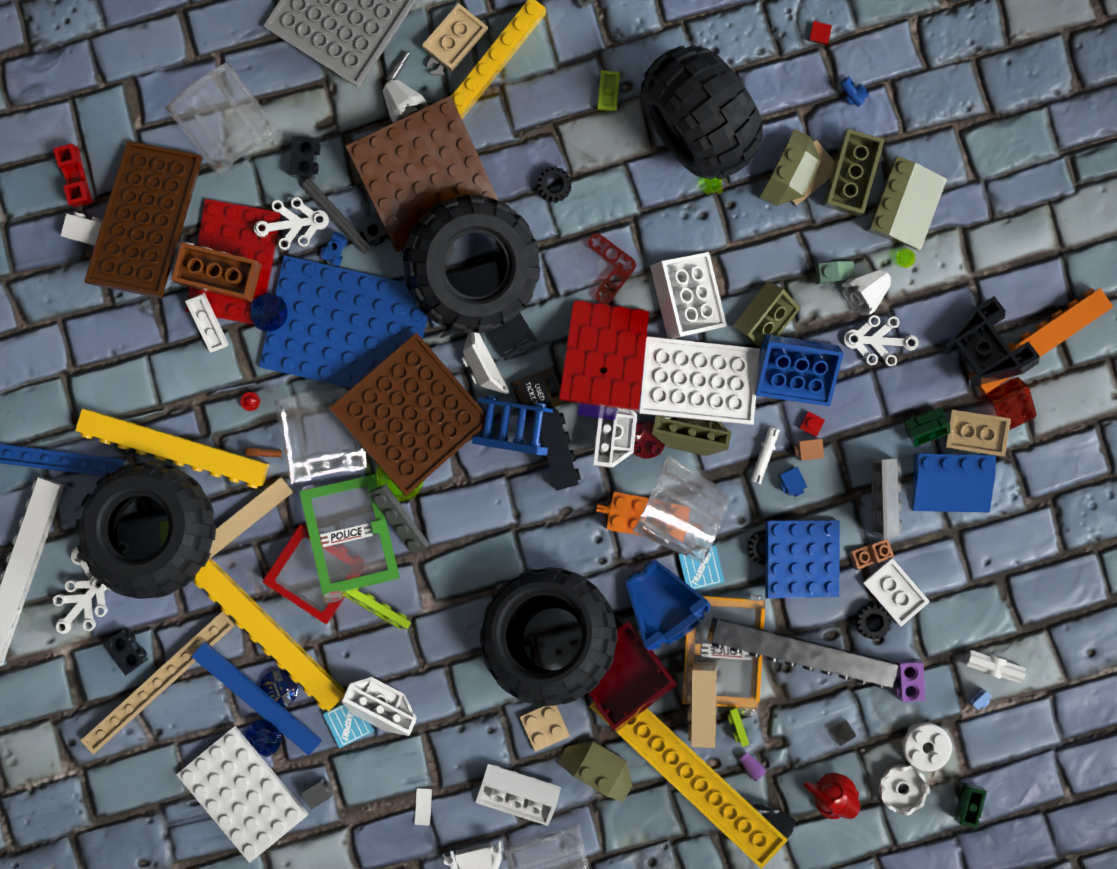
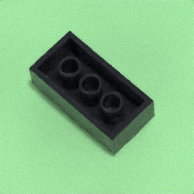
(558, 452)

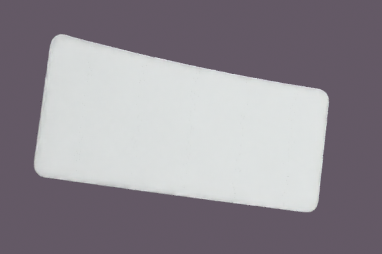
(423, 806)

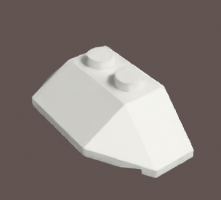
(483, 367)
(615, 439)
(380, 706)

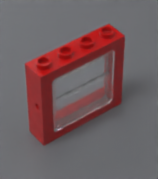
(297, 577)

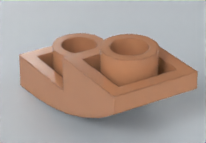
(871, 554)

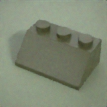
(766, 314)

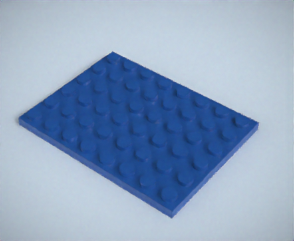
(338, 322)

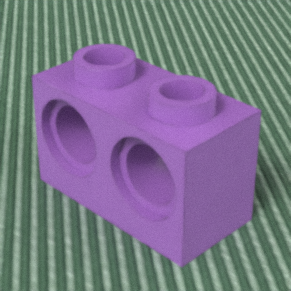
(916, 680)

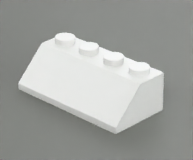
(518, 794)

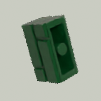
(927, 426)
(970, 805)

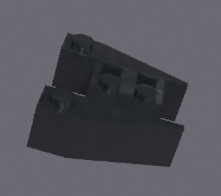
(985, 348)

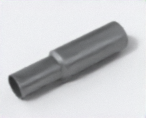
(398, 67)

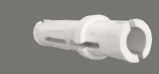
(764, 455)

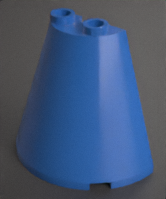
(664, 605)

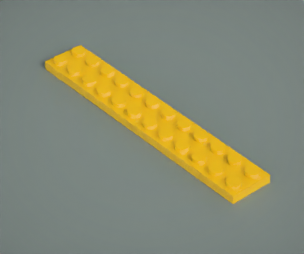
(702, 786)

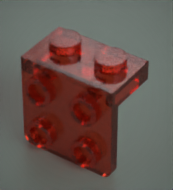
(1013, 401)

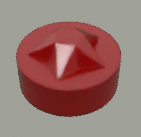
(250, 401)

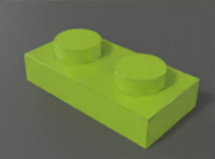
(608, 91)
(739, 734)

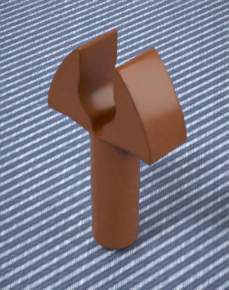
(263, 452)

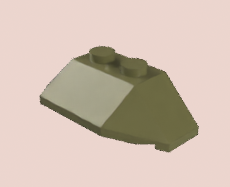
(793, 170)
(692, 435)
(598, 769)

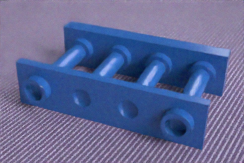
(502, 440)

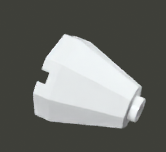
(402, 100)
(866, 291)

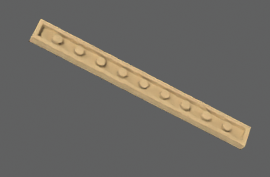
(156, 684)

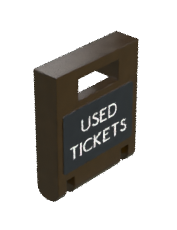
(535, 389)

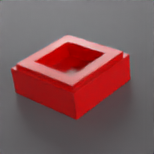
(820, 33)

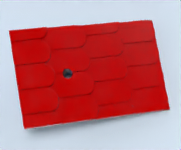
(604, 359)

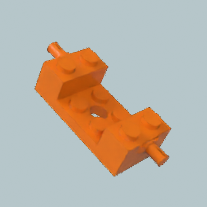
(623, 512)

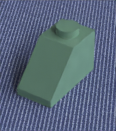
(834, 272)

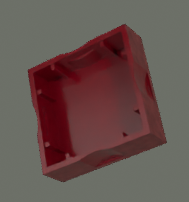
(632, 681)

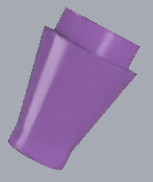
(753, 768)

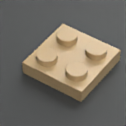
(544, 726)

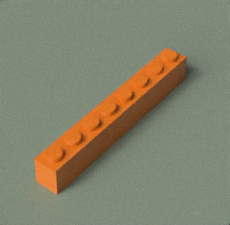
(1060, 327)

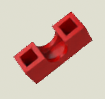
(71, 164)

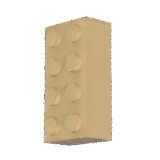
(703, 708)

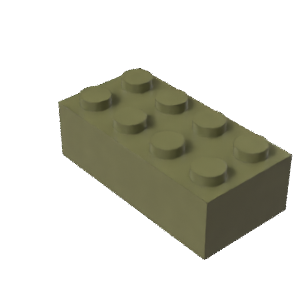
(853, 172)

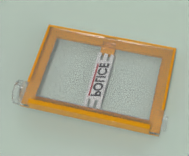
(736, 672)

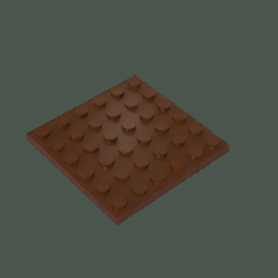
(418, 166)
(409, 414)

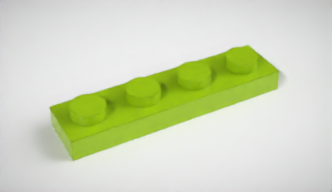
(379, 609)

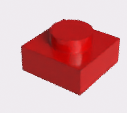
(812, 424)

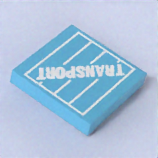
(702, 574)
(345, 726)

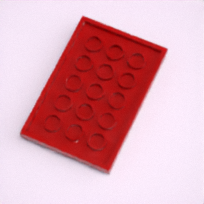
(231, 230)

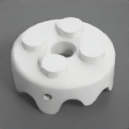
(913, 744)
(915, 795)

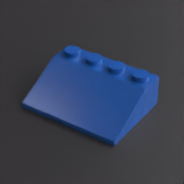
(798, 370)
(953, 482)

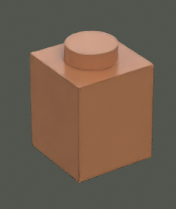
(809, 449)

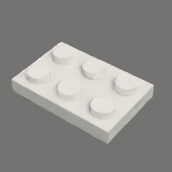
(896, 592)

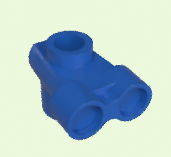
(856, 94)
(334, 249)

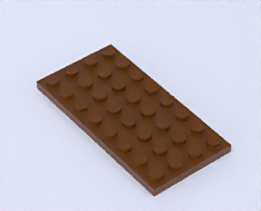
(144, 219)

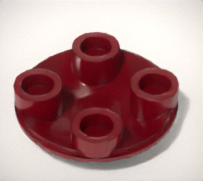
(645, 443)

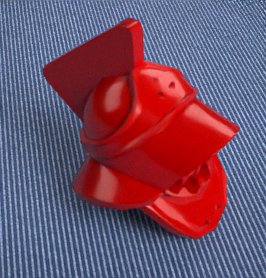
(835, 796)

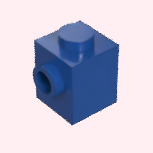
(792, 482)

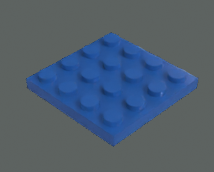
(802, 558)

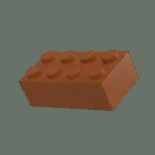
(216, 272)

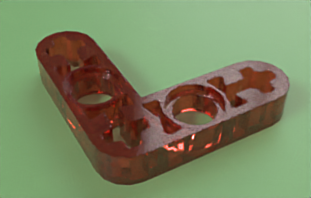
(618, 270)

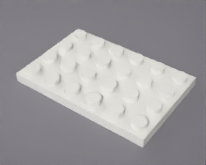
(699, 381)
(242, 794)

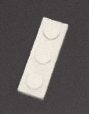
(207, 322)

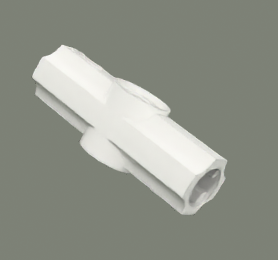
(995, 666)

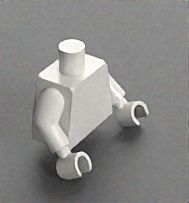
(477, 857)

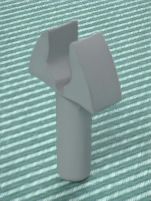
(438, 72)

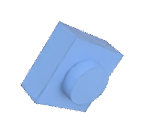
(980, 699)

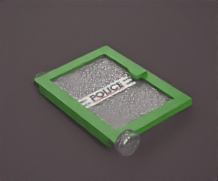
(348, 537)

